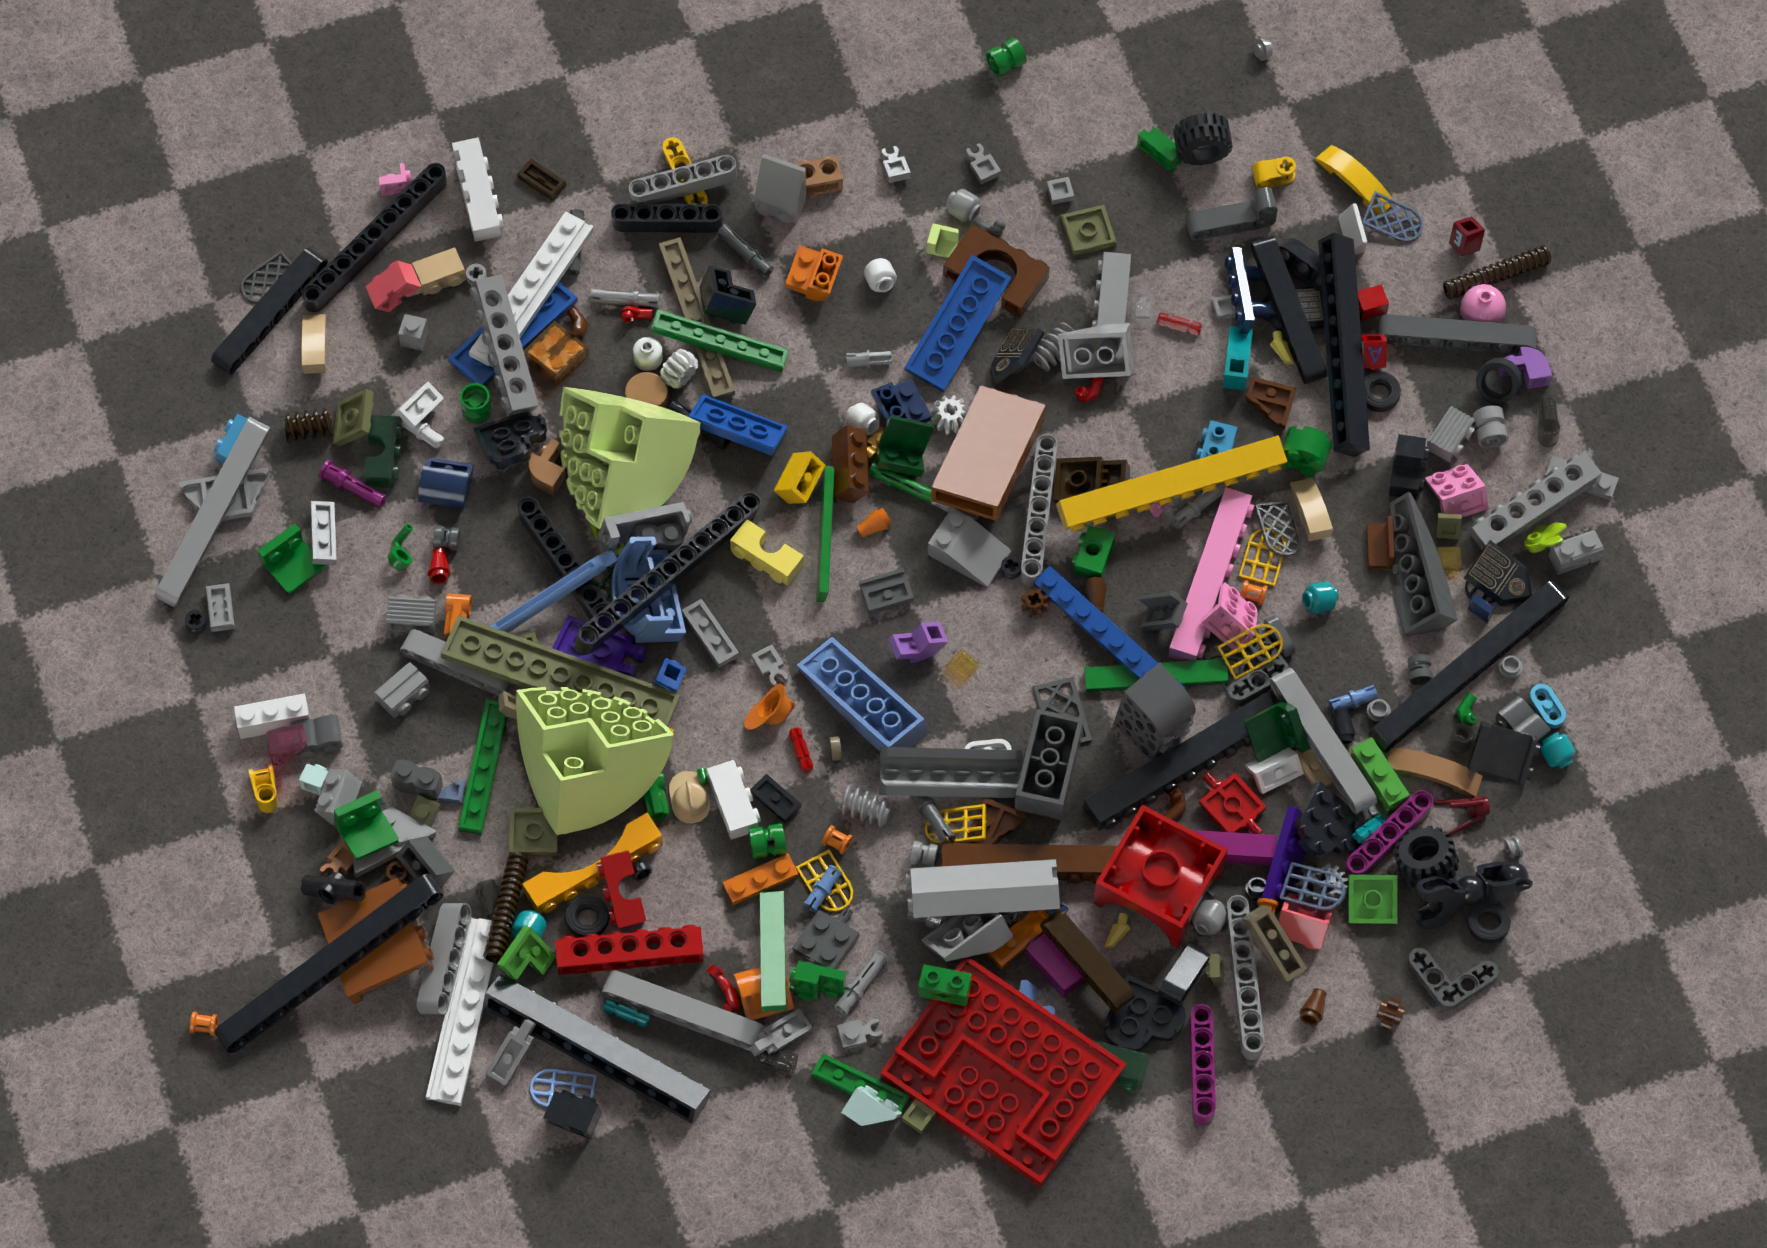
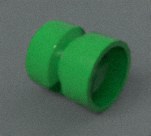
(1009, 55)
(475, 403)
(758, 841)

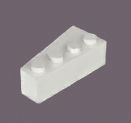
(476, 189)

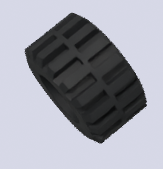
(1202, 139)
(1421, 844)

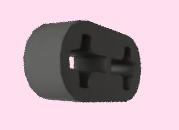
(1288, 647)

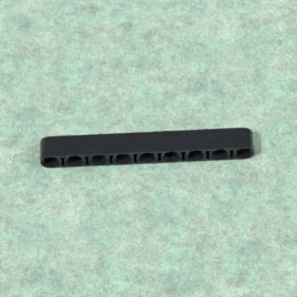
(370, 246)

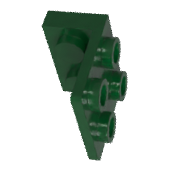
(903, 446)
(1276, 731)

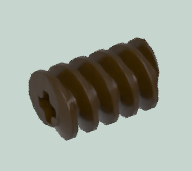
(308, 424)

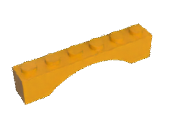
(550, 888)

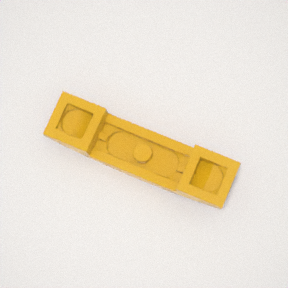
(1354, 175)

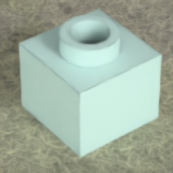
(313, 778)

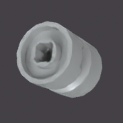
(1490, 426)

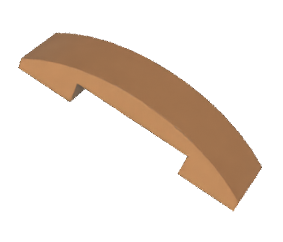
(1435, 769)

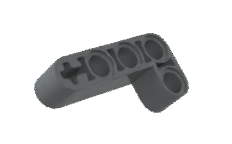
(1234, 218)

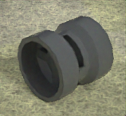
(447, 538)
(1420, 669)

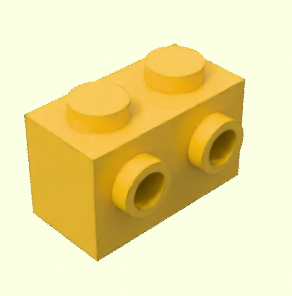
(799, 477)

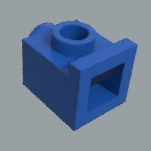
(669, 675)

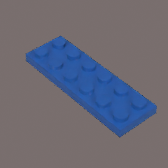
(553, 309)
(957, 323)

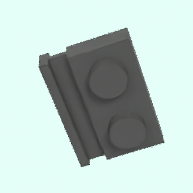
(886, 591)

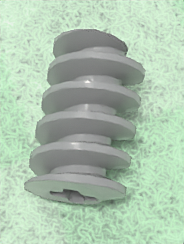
(1049, 348)
(866, 807)

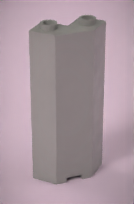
(983, 888)

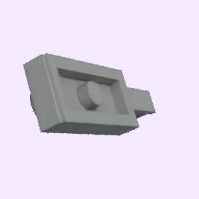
(781, 1033)
(511, 1053)

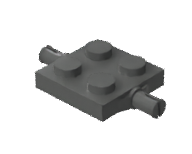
(827, 939)

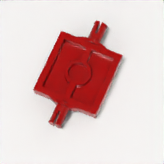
(1232, 804)

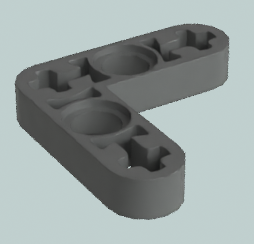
(1253, 691)
(1446, 986)

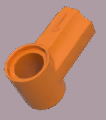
(456, 605)

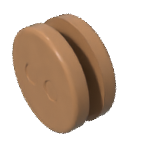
(647, 388)

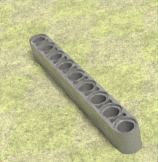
(212, 512)

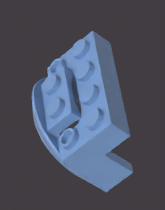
(667, 620)

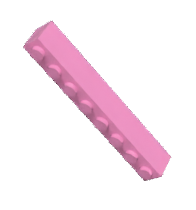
(1211, 574)

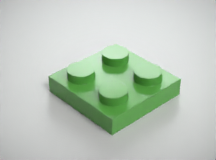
(1372, 899)

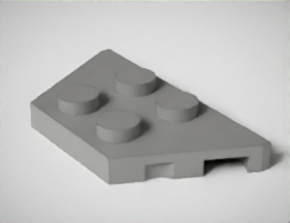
(245, 500)
(405, 828)

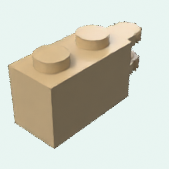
(439, 272)

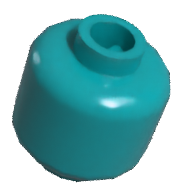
(1320, 597)
(1557, 750)
(531, 919)

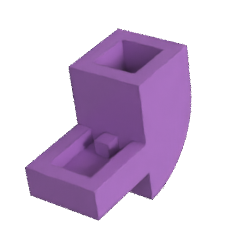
(1533, 367)
(920, 644)

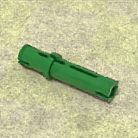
(878, 474)

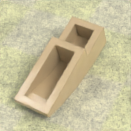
(314, 344)
(1311, 509)

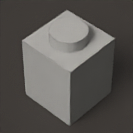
(413, 332)

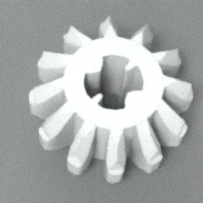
(679, 368)
(942, 411)

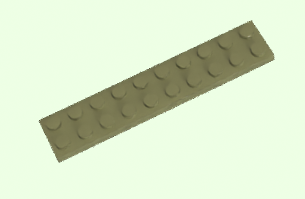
(540, 666)

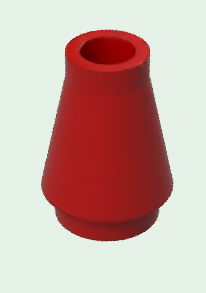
(439, 569)

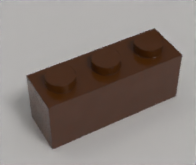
(850, 464)

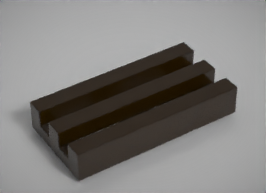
(549, 194)

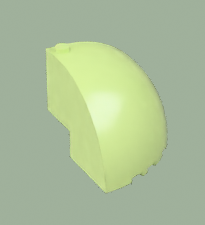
(622, 452)
(587, 754)

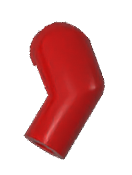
(633, 313)
(1086, 394)

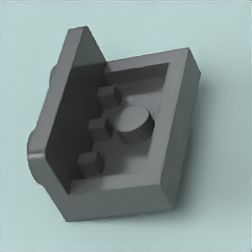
(1163, 611)

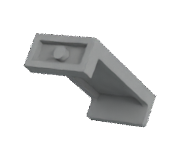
(619, 527)

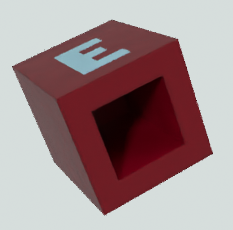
(1466, 236)

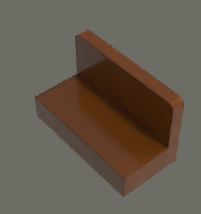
(1380, 545)

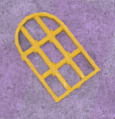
(1255, 562)
(1247, 658)
(966, 819)
(817, 878)

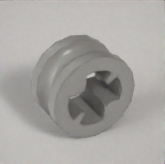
(471, 271)
(1513, 848)

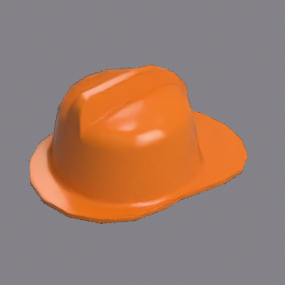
(770, 709)

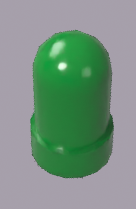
(702, 775)

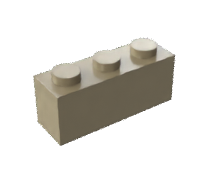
(1274, 943)

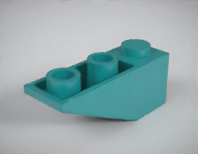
(1237, 359)

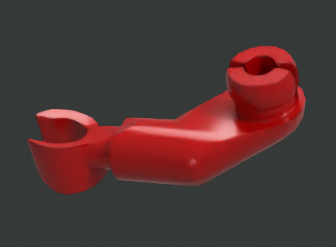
(730, 992)

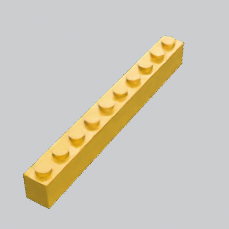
(1171, 483)

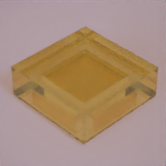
(1450, 558)
(962, 665)

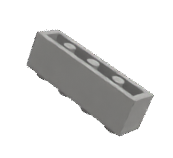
(1112, 289)

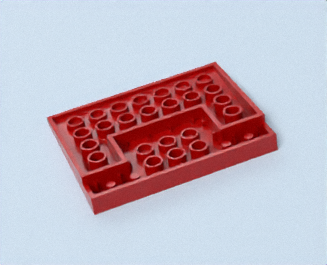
(962, 1069)

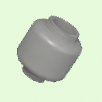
(963, 205)
(1209, 917)

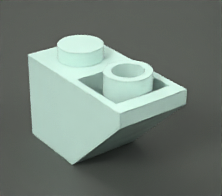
(867, 1108)

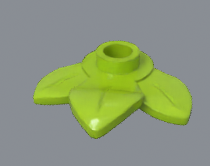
(1544, 537)

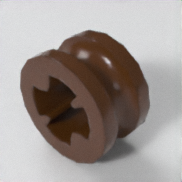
(397, 865)

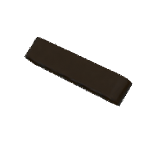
(1087, 960)

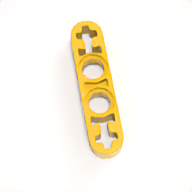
(681, 157)

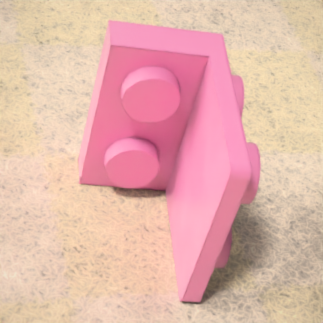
(1459, 491)
(1231, 616)

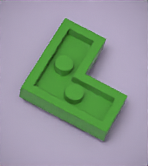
(525, 950)

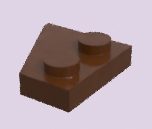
(1271, 399)
(1000, 822)

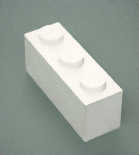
(263, 716)
(733, 798)

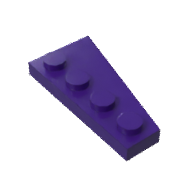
(1286, 851)

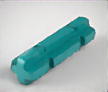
(1369, 828)
(626, 1012)

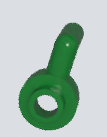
(399, 557)

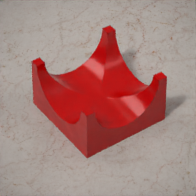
(1160, 872)

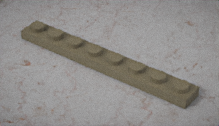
(691, 307)

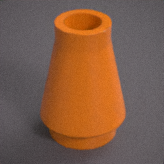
(874, 523)

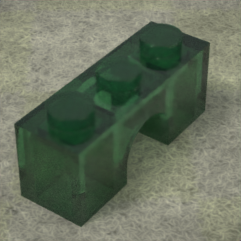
(382, 469)

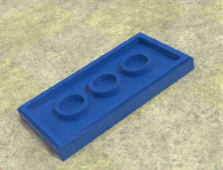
(738, 425)

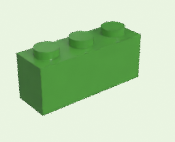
(1379, 775)

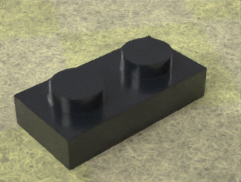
(775, 798)

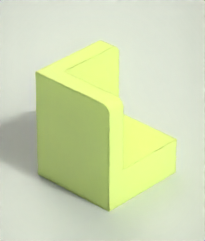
(942, 240)

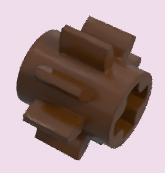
(1039, 607)
(1390, 1012)

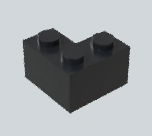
(724, 299)
(1408, 462)
(573, 1113)

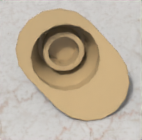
(688, 797)

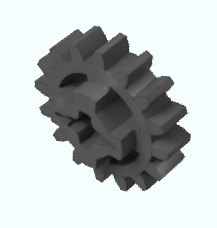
(1316, 888)

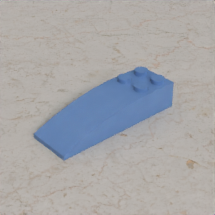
(862, 697)

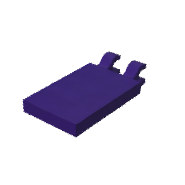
(609, 654)

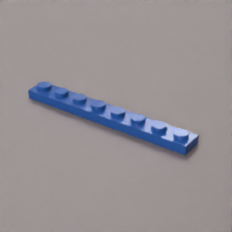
(1095, 623)

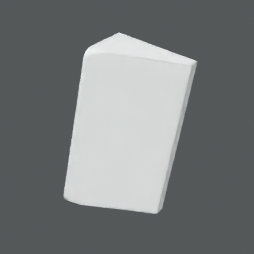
(1353, 228)

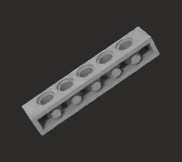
(495, 289)
(1579, 465)

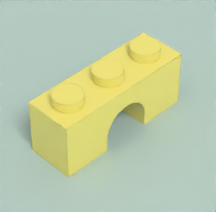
(780, 565)

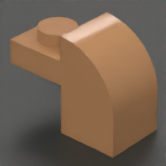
(544, 472)

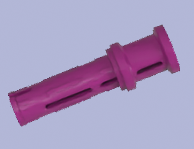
(342, 479)

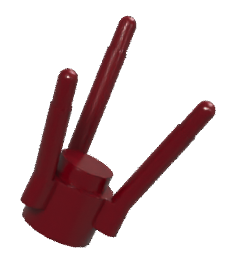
(1475, 807)

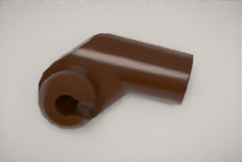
(580, 324)
(1177, 803)

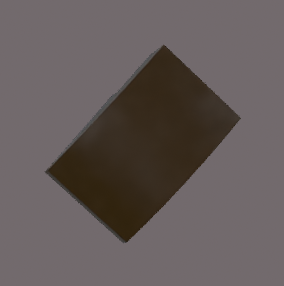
(1087, 474)

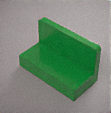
(1159, 148)

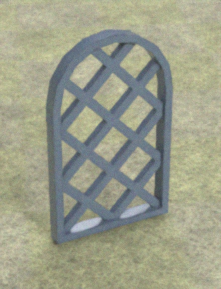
(1403, 207)

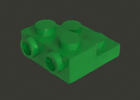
(811, 979)

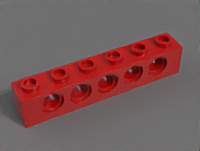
(619, 959)

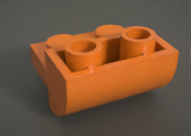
(813, 272)
(749, 991)

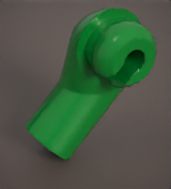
(1464, 710)

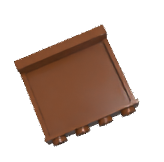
(390, 960)

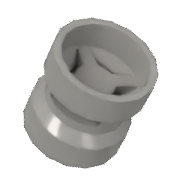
(929, 855)

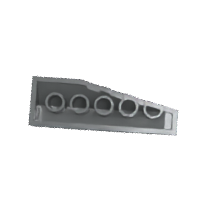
(1421, 583)

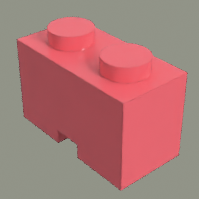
(392, 285)

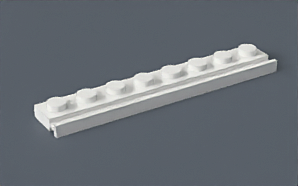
(541, 277)
(462, 1019)

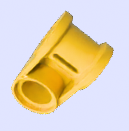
(1272, 172)
(264, 785)

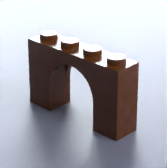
(1029, 272)

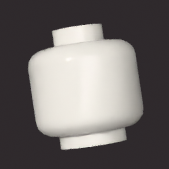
(880, 275)
(647, 354)
(863, 417)

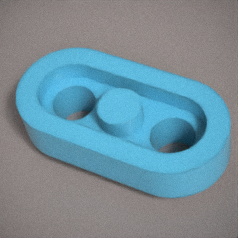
(1548, 707)

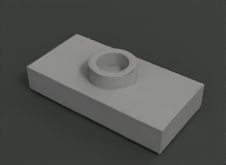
(220, 607)

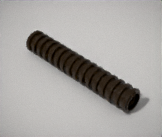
(1498, 272)
(505, 907)

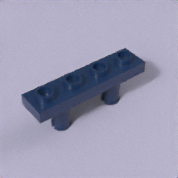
(1240, 299)

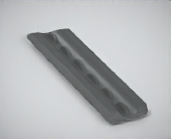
(949, 772)

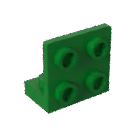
(289, 559)
(364, 826)

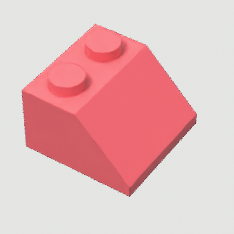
(1305, 923)

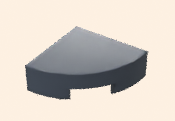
(453, 793)

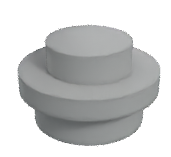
(1263, 49)
(1510, 667)
(1378, 710)

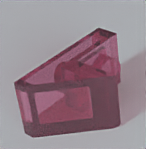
(285, 743)

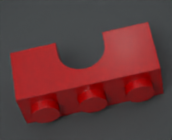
(623, 911)

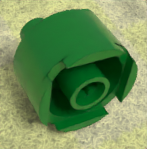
(1306, 450)

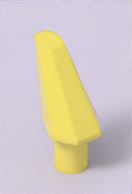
(1281, 347)
(1118, 931)

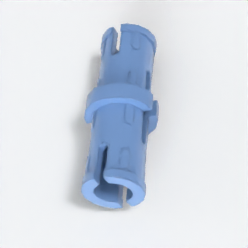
(1354, 698)
(822, 888)

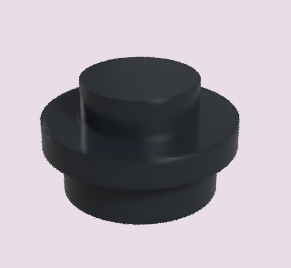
(1255, 888)

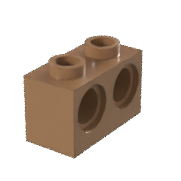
(819, 181)

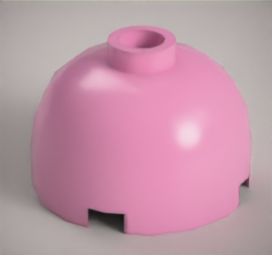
(1483, 304)

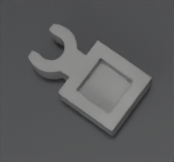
(895, 166)
(983, 166)
(770, 664)
(854, 1034)

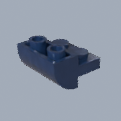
(901, 401)
(445, 482)

